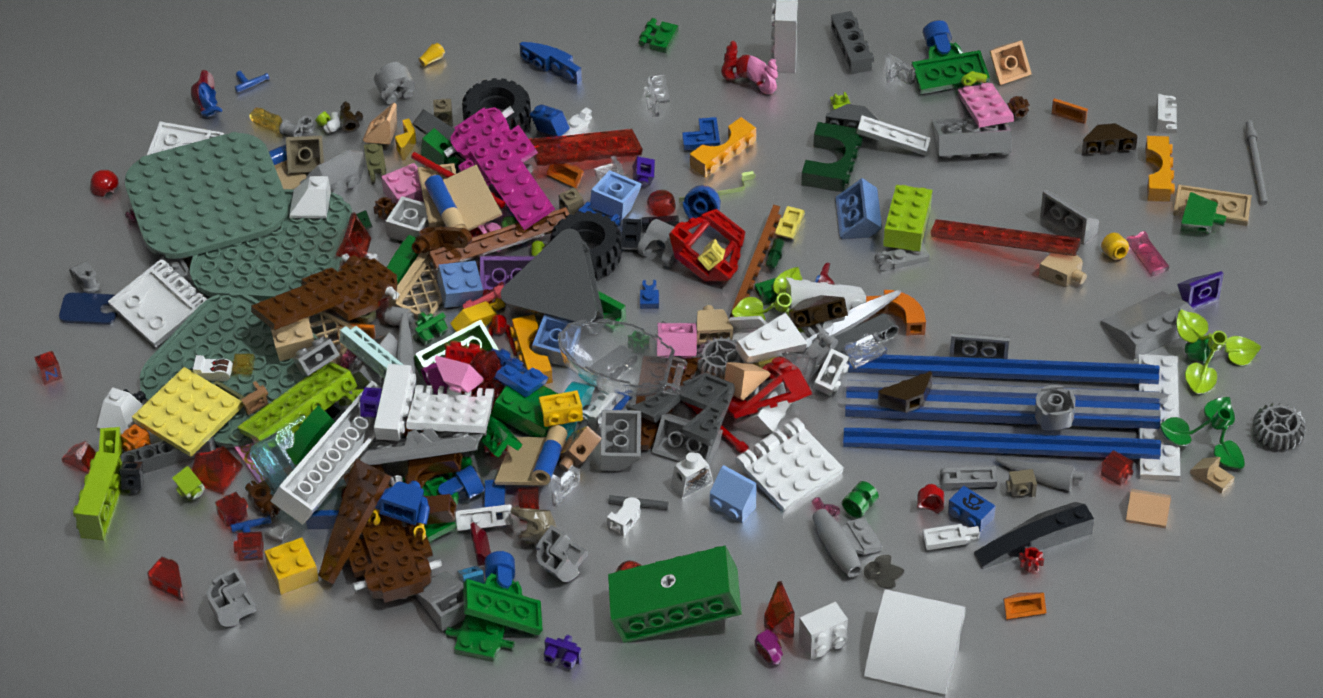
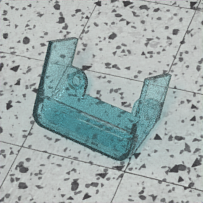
(271, 455)

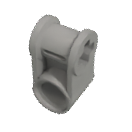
(84, 276)

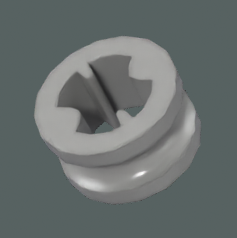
(307, 120)

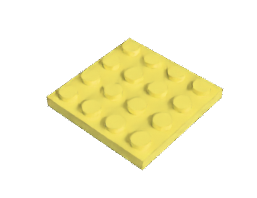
(187, 411)

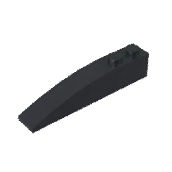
(1040, 531)

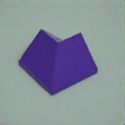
(1201, 289)

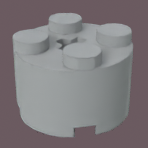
(394, 82)
(1055, 408)

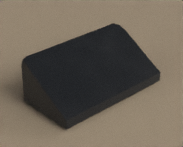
(671, 220)

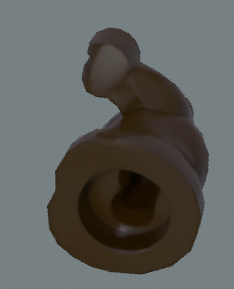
(348, 119)

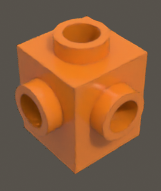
(135, 438)

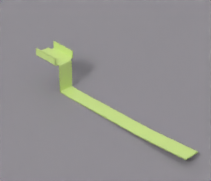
(745, 176)

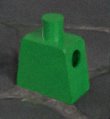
(434, 146)
(1201, 215)

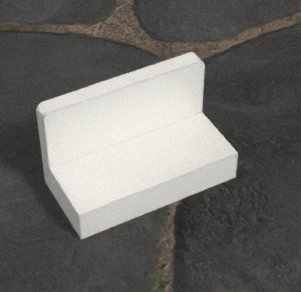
(746, 325)

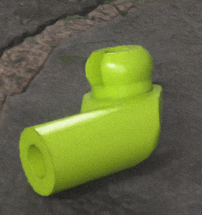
(973, 77)
(536, 248)

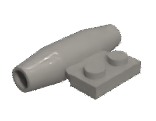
(846, 541)

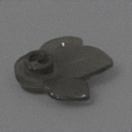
(885, 574)

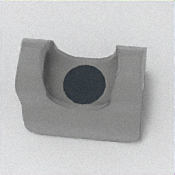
(658, 238)

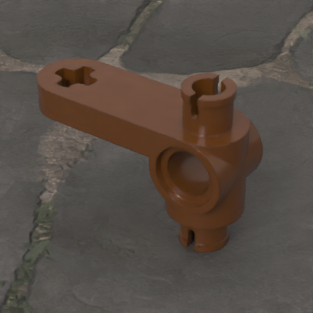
(436, 237)
(261, 497)

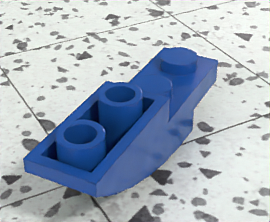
(549, 58)

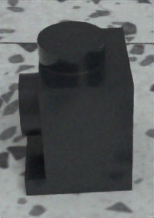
(132, 471)

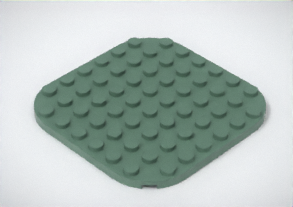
(206, 195)
(277, 260)
(219, 331)

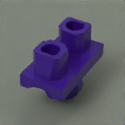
(562, 649)

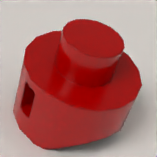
(931, 498)

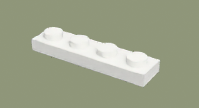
(893, 135)

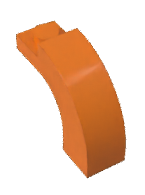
(907, 310)

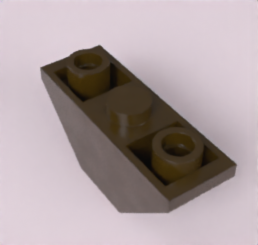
(1109, 139)
(818, 310)
(906, 394)

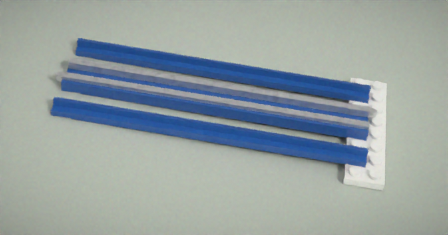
(1016, 404)

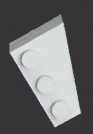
(771, 341)

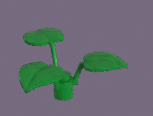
(1221, 417)

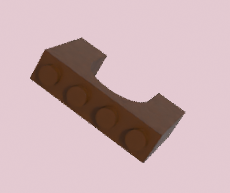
(421, 470)

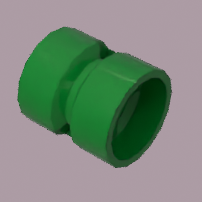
(860, 499)

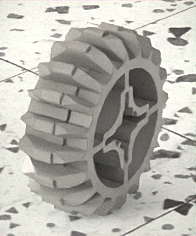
(716, 354)
(1277, 432)

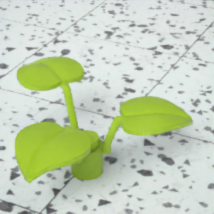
(754, 307)
(1239, 349)

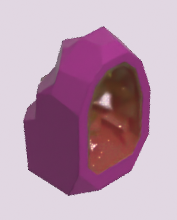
(769, 647)

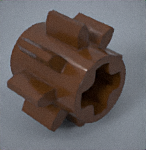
(1018, 106)
(384, 207)

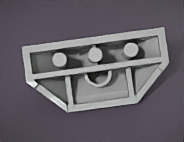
(342, 170)

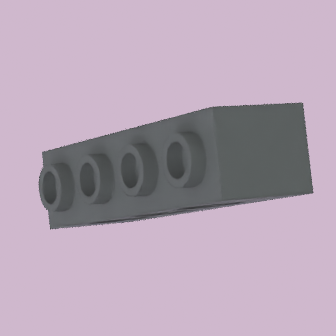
(852, 42)

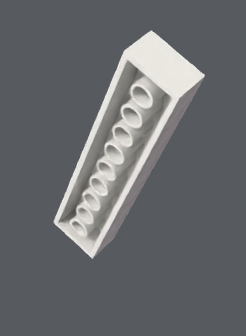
(326, 463)

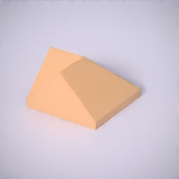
(1010, 62)

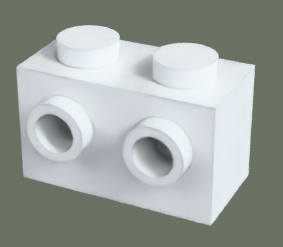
(830, 373)

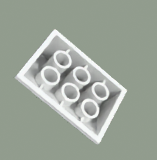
(914, 642)

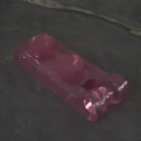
(1148, 254)

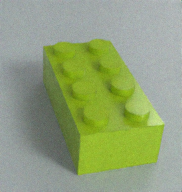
(907, 218)
(98, 496)

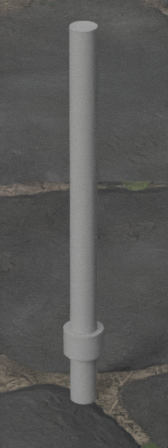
(1251, 137)

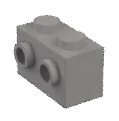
(315, 356)

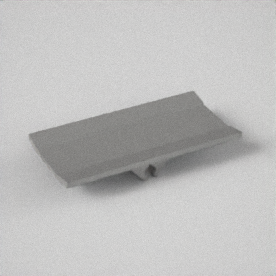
(421, 445)

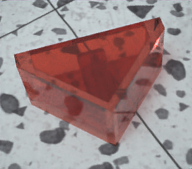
(80, 456)
(528, 497)

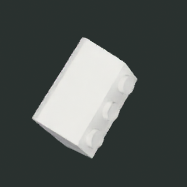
(766, 418)

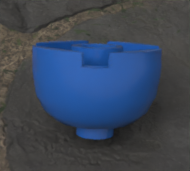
(700, 201)

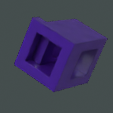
(641, 173)
(370, 402)

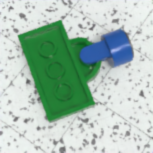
(945, 61)
(465, 483)
(501, 598)

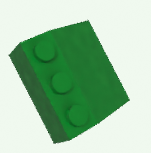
(522, 411)

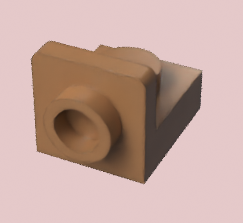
(255, 400)

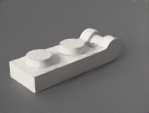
(484, 517)

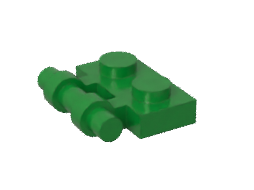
(663, 35)

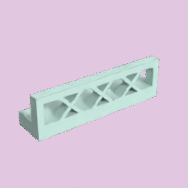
(363, 349)

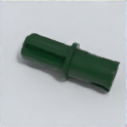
(775, 254)

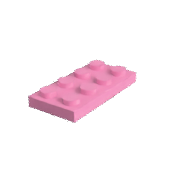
(985, 105)

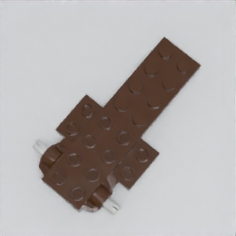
(348, 292)
(391, 558)

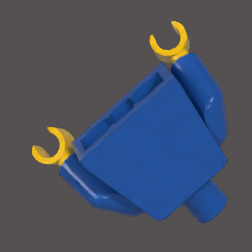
(405, 504)

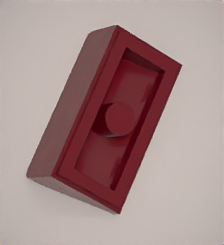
(480, 543)

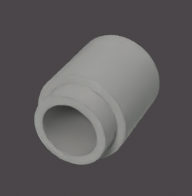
(394, 314)

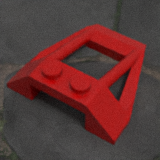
(682, 241)
(782, 371)

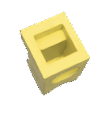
(711, 255)

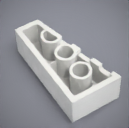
(805, 289)
(395, 402)

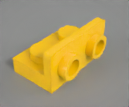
(561, 408)

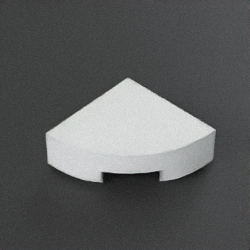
(278, 533)

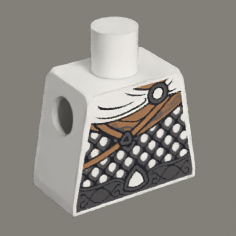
(691, 475)

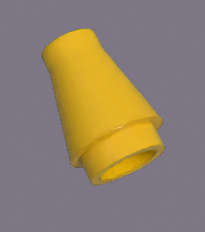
(432, 54)

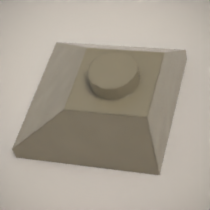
(304, 153)

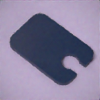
(86, 309)

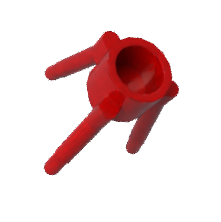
(499, 326)

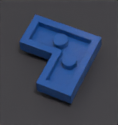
(706, 136)
(522, 383)

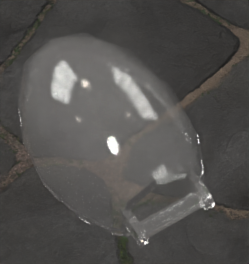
(620, 358)

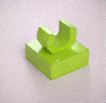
(838, 101)

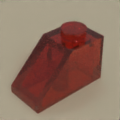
(167, 578)

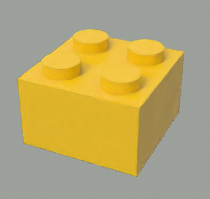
(291, 565)

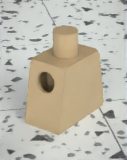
(1062, 269)
(712, 324)

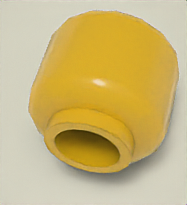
(1115, 246)

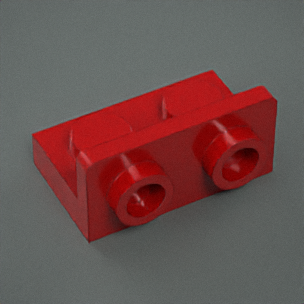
(461, 353)

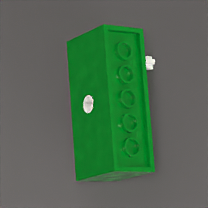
(674, 594)

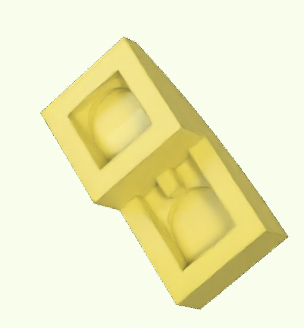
(790, 222)

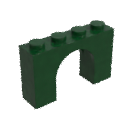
(837, 174)

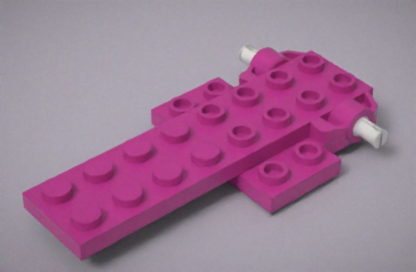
(500, 157)

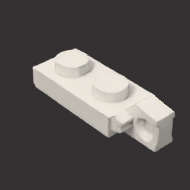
(579, 123)
(949, 536)

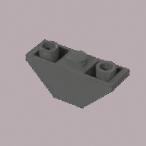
(848, 115)

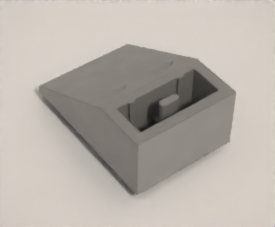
(444, 600)

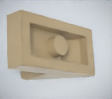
(1210, 473)

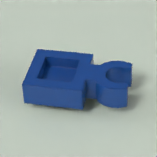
(649, 296)

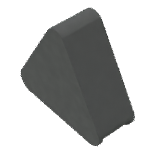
(557, 283)

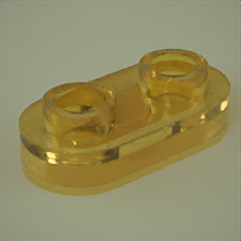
(266, 119)

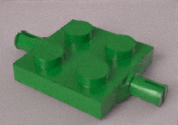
(479, 638)

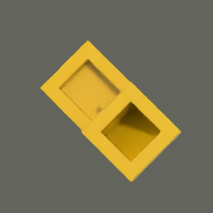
(406, 141)
(470, 315)

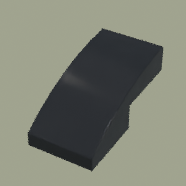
(631, 233)

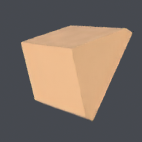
(382, 127)
(745, 377)
(1148, 508)

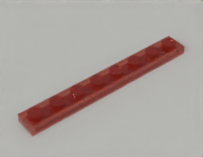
(1005, 237)

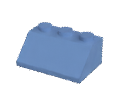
(858, 211)

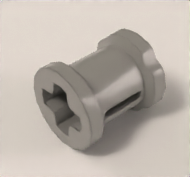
(290, 129)

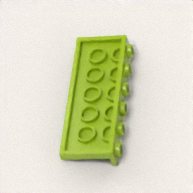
(319, 388)

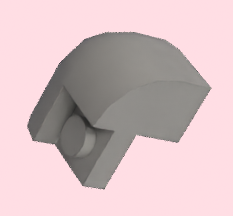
(559, 554)
(230, 598)

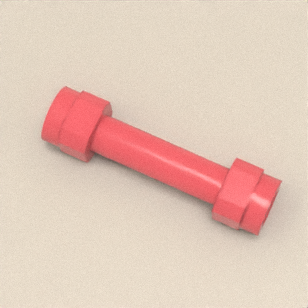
(488, 297)

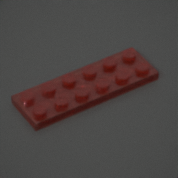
(586, 147)

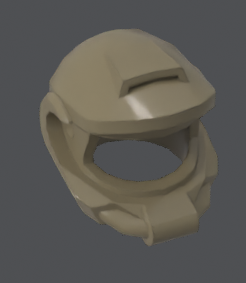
(537, 523)

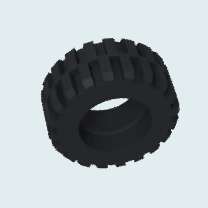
(499, 95)
(597, 230)

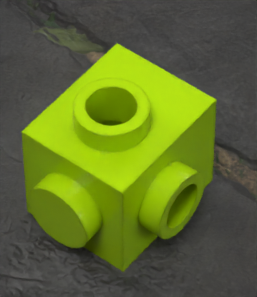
(188, 484)

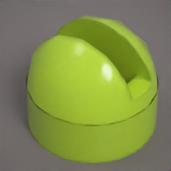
(322, 119)

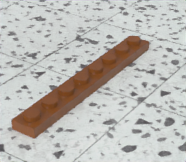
(497, 240)
(758, 257)

